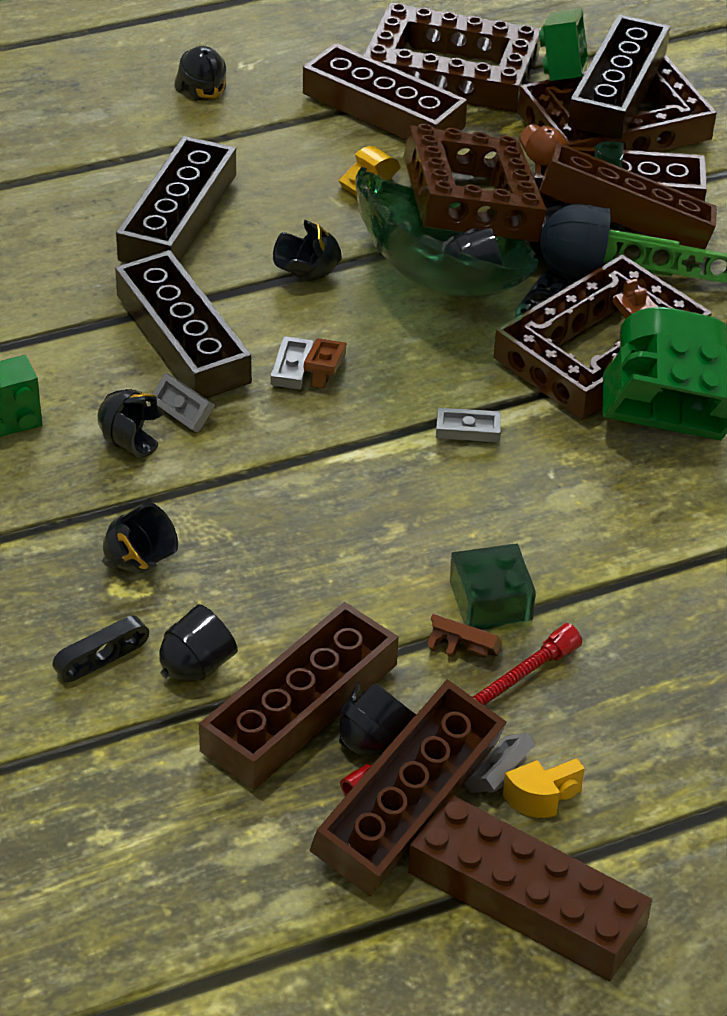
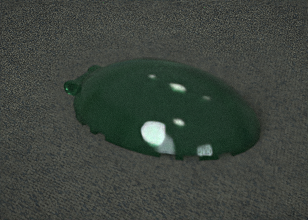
(415, 250)

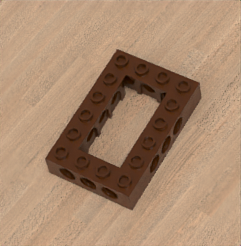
(489, 86)
(679, 121)
(514, 204)
(532, 339)

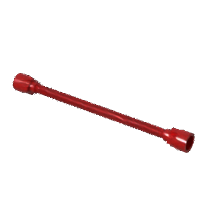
(559, 644)

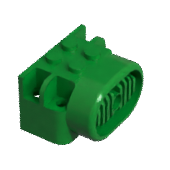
(670, 373)

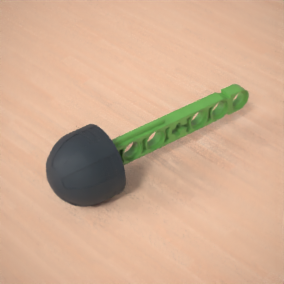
(580, 241)

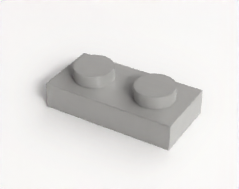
(288, 367)
(182, 402)
(468, 424)
(505, 756)

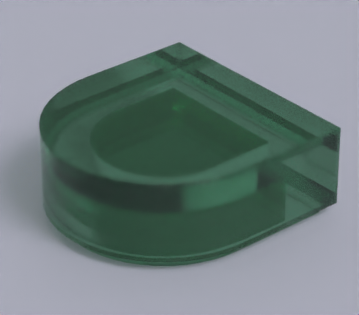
(610, 152)

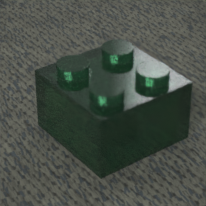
(492, 586)

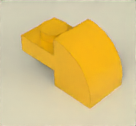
(375, 162)
(538, 791)

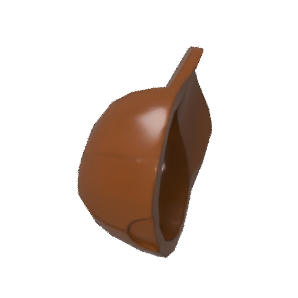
(540, 142)

